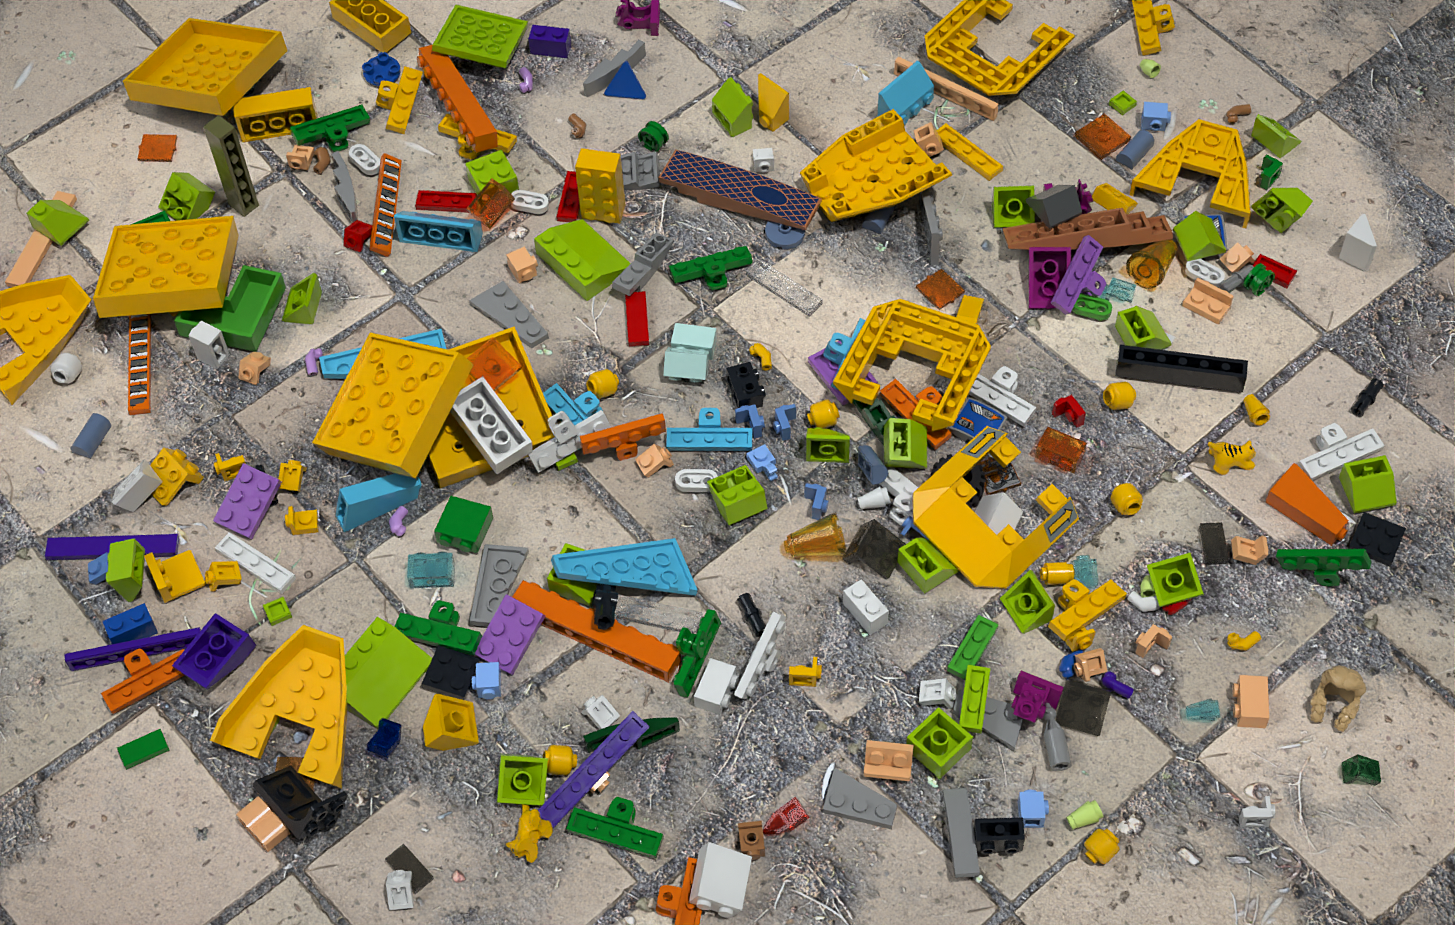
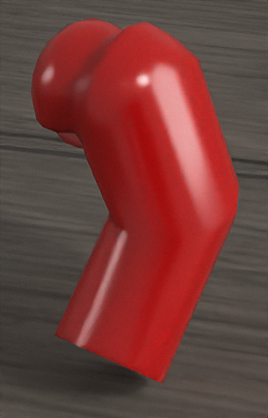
(1174, 608)

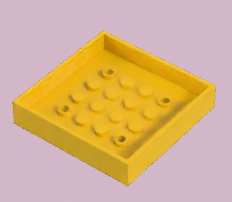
(205, 66)
(166, 267)
(519, 395)
(393, 404)

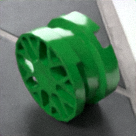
(653, 136)
(1259, 279)

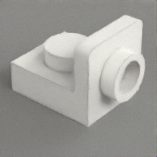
(763, 160)
(937, 692)
(600, 711)
(1258, 817)
(399, 890)

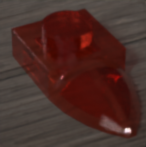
(786, 817)

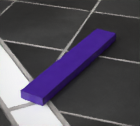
(94, 546)
(116, 652)
(593, 769)

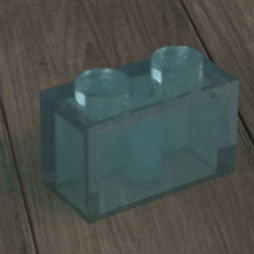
(431, 570)

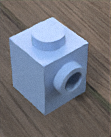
(1155, 116)
(487, 680)
(1032, 808)

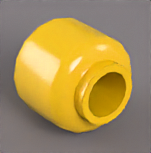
(602, 383)
(1119, 395)
(823, 414)
(1126, 499)
(560, 760)
(1101, 846)

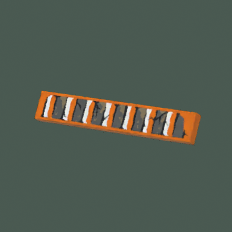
(385, 205)
(139, 364)

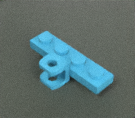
(841, 349)
(577, 412)
(709, 435)

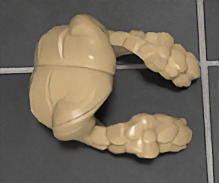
(1342, 682)

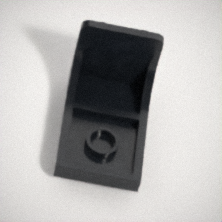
(297, 803)

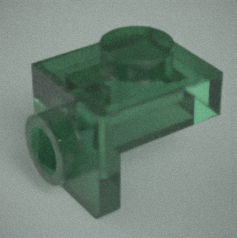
(1361, 769)

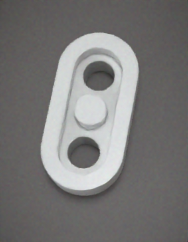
(368, 162)
(531, 202)
(1205, 272)
(696, 480)

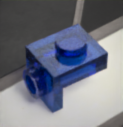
(386, 738)

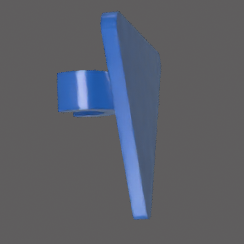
(625, 84)

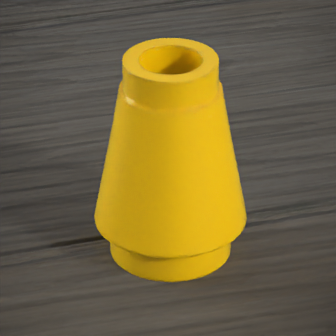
(1256, 410)

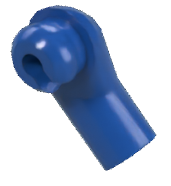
(1067, 664)

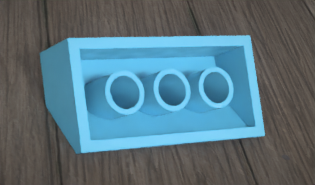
(438, 231)

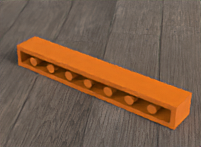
(458, 99)
(619, 641)

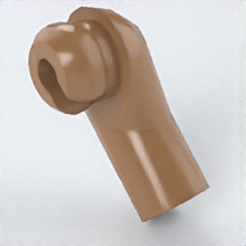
(1237, 110)
(579, 125)
(324, 160)

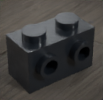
(744, 385)
(999, 835)

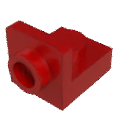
(356, 234)
(1071, 408)

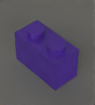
(549, 41)

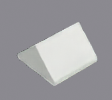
(1359, 245)
(136, 487)
(998, 512)

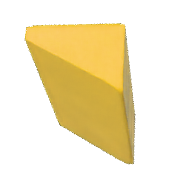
(1112, 198)

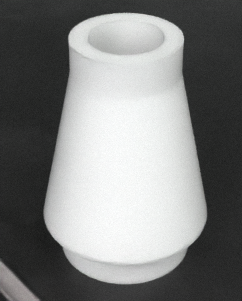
(874, 499)

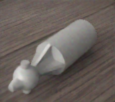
(1055, 742)

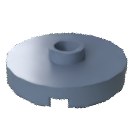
(783, 235)

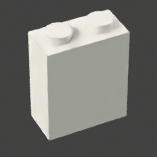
(720, 880)

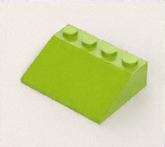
(580, 257)
(382, 671)

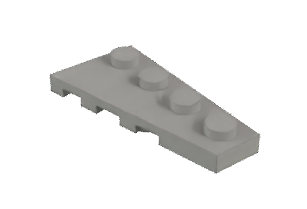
(931, 225)
(509, 311)
(496, 577)

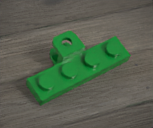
(331, 127)
(711, 267)
(1324, 562)
(440, 629)
(695, 649)
(616, 828)

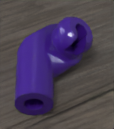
(1109, 681)

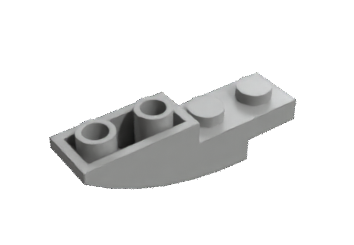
(644, 266)

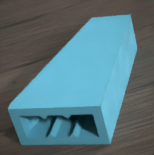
(374, 498)

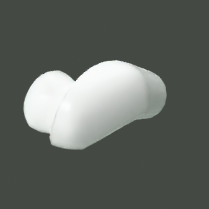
(1144, 604)

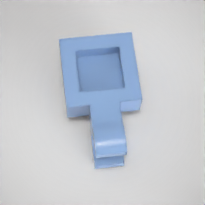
(763, 460)

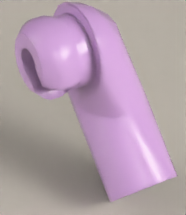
(527, 85)
(310, 360)
(395, 521)

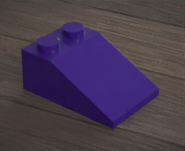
(214, 652)

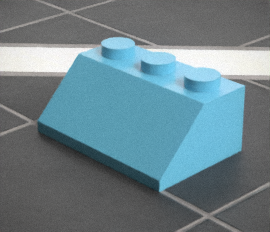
(907, 93)

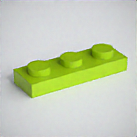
(974, 698)

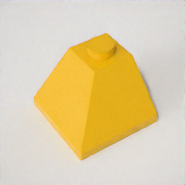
(772, 103)
(450, 724)

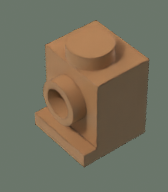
(751, 831)

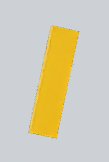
(969, 152)

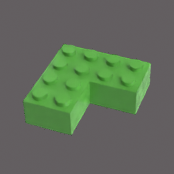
(244, 312)

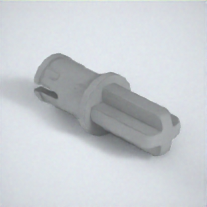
(1236, 280)

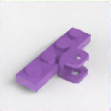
(1079, 277)

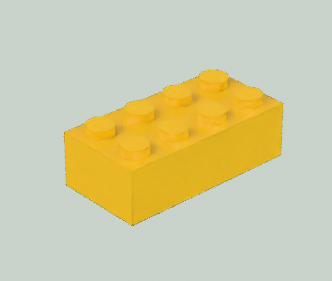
(372, 21)
(273, 113)
(600, 185)

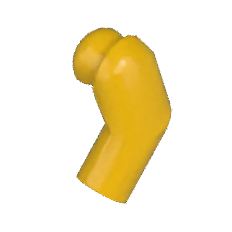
(765, 355)
(1240, 643)

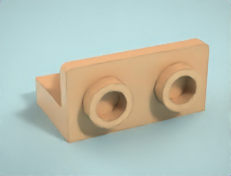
(1208, 301)
(888, 760)

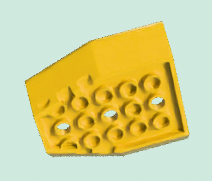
(868, 154)

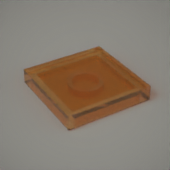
(1102, 136)
(493, 364)

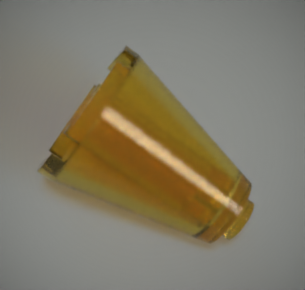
(1151, 263)
(817, 539)

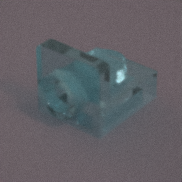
(1119, 289)
(1085, 570)

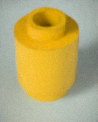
(1056, 573)

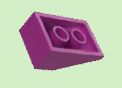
(1045, 274)

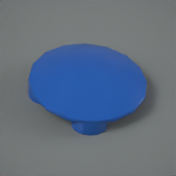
(381, 69)

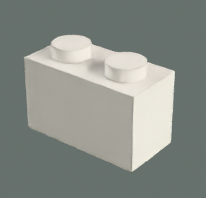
(209, 344)
(865, 607)
(716, 686)

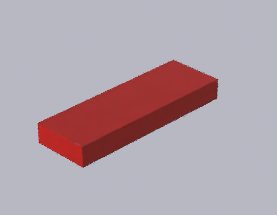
(444, 201)
(569, 203)
(637, 319)

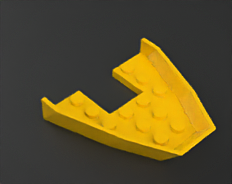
(1208, 150)
(41, 322)
(304, 685)

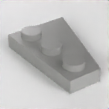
(998, 720)
(857, 802)

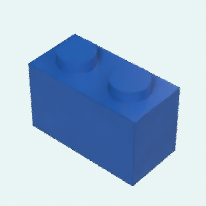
(130, 625)

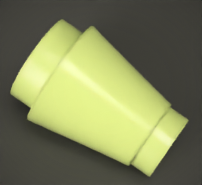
(1085, 815)

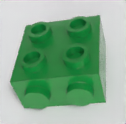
(463, 524)

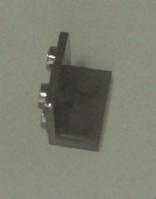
(875, 547)
(1083, 706)

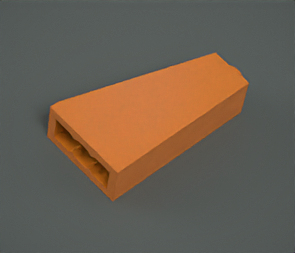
(1307, 505)

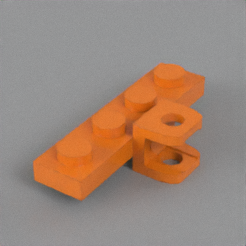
(905, 404)
(623, 436)
(144, 680)
(674, 900)

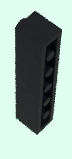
(1181, 368)

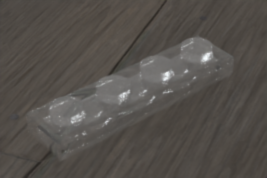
(784, 287)
(657, 614)

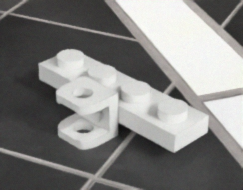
(1000, 395)
(566, 438)
(1339, 450)
(902, 489)
(763, 656)

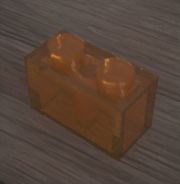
(490, 203)
(1060, 450)

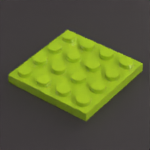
(480, 36)

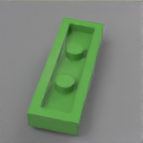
(972, 646)

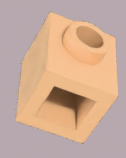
(928, 139)
(522, 264)

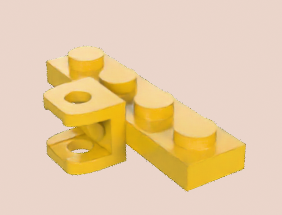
(1150, 24)
(400, 98)
(505, 140)
(1083, 607)

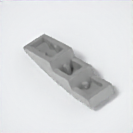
(607, 69)
(344, 187)
(961, 833)

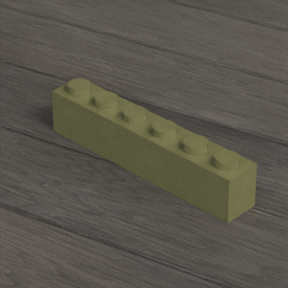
(231, 165)

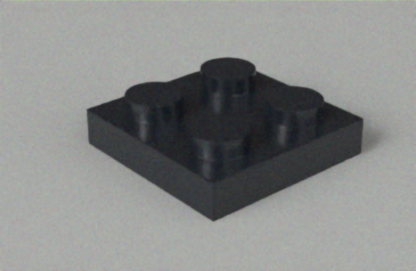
(1378, 538)
(450, 673)

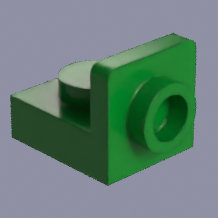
(1271, 171)

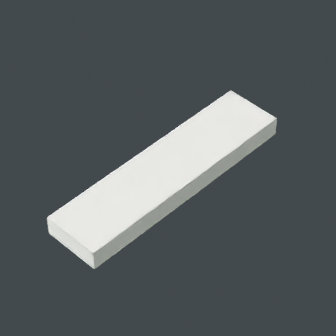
(255, 563)

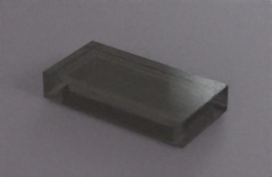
(1213, 543)
(405, 860)

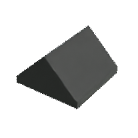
(1056, 205)

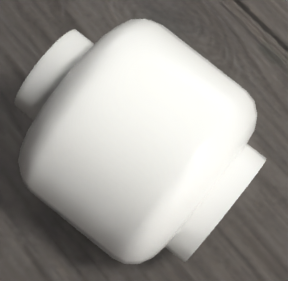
(66, 368)

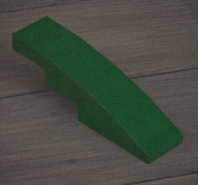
(875, 416)
(658, 729)

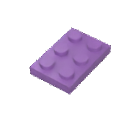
(827, 369)
(247, 501)
(509, 634)

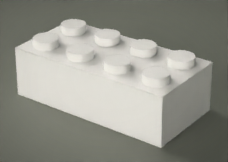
(490, 425)

